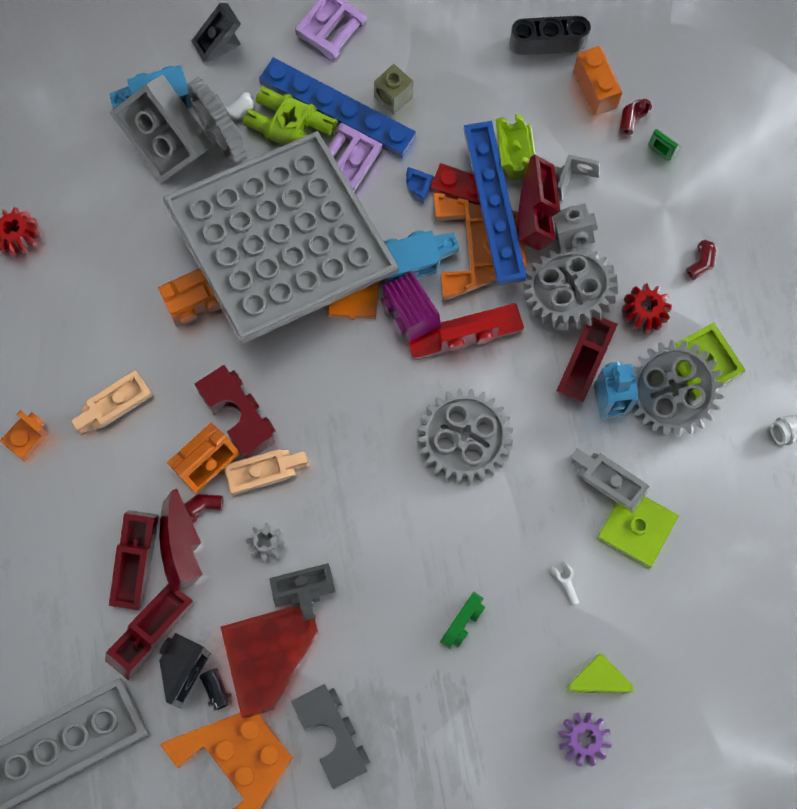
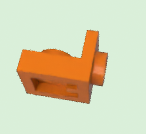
(25, 435)

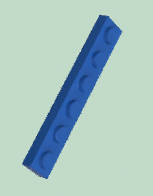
(330, 102)
(494, 203)

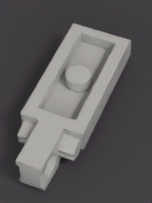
(610, 479)

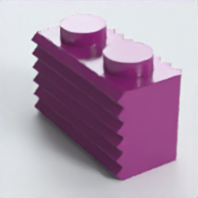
(410, 306)

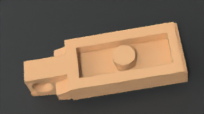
(112, 403)
(263, 470)

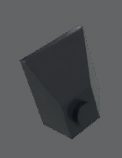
(180, 667)

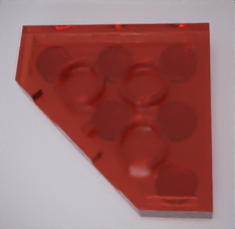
(266, 655)

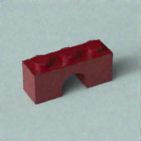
(223, 391)

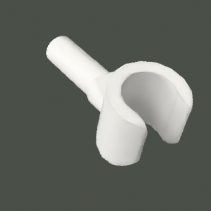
(565, 577)

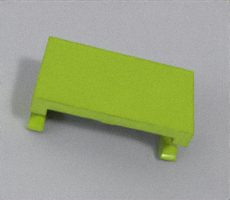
(515, 146)

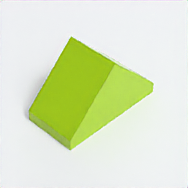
(600, 677)

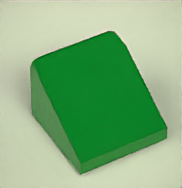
(664, 144)

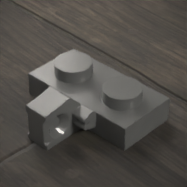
(302, 588)

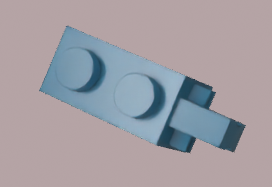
(173, 75)
(420, 253)
(616, 390)

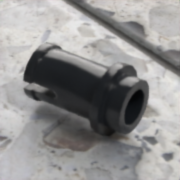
(215, 689)

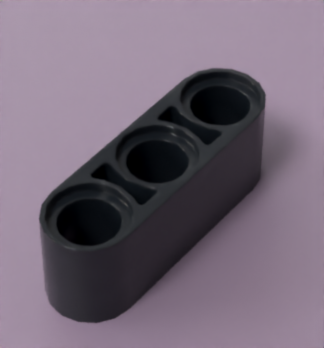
(561, 29)

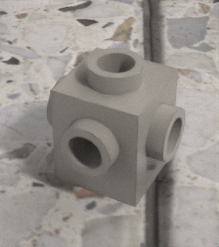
(575, 226)

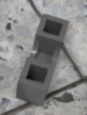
(320, 709)

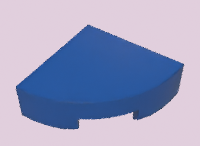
(418, 184)

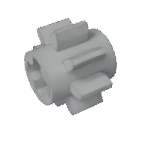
(263, 550)

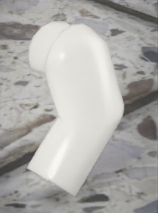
(240, 106)

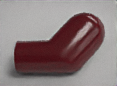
(632, 113)
(706, 261)
(201, 502)

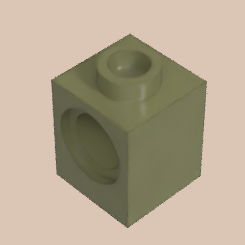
(393, 89)

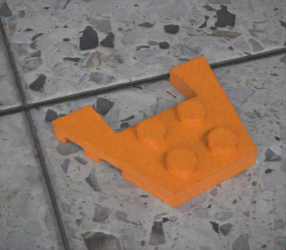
(479, 256)
(242, 749)

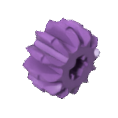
(589, 749)

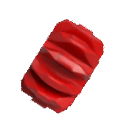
(17, 232)
(649, 298)

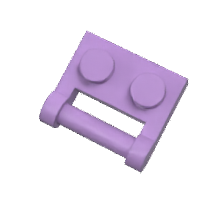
(322, 21)
(358, 155)

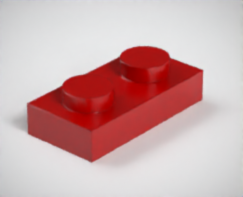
(454, 184)

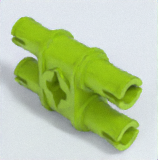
(287, 111)

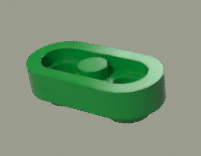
(471, 610)

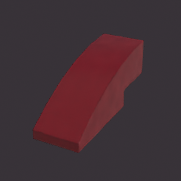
(538, 204)
(586, 359)
(177, 543)
(133, 559)
(147, 631)

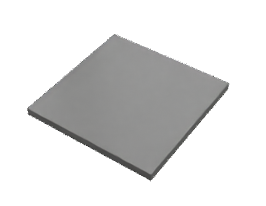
(280, 236)

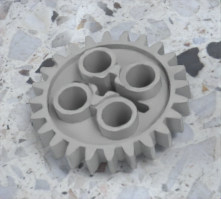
(215, 117)
(593, 277)
(475, 412)
(683, 413)

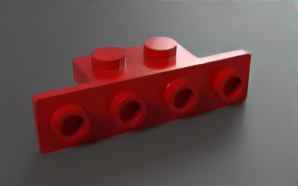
(468, 330)

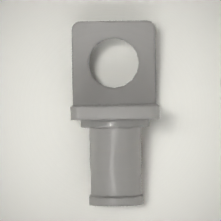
(573, 165)

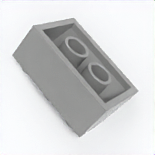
(161, 128)

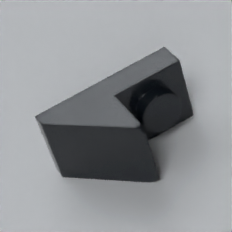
(217, 33)

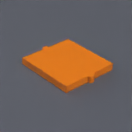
(357, 305)

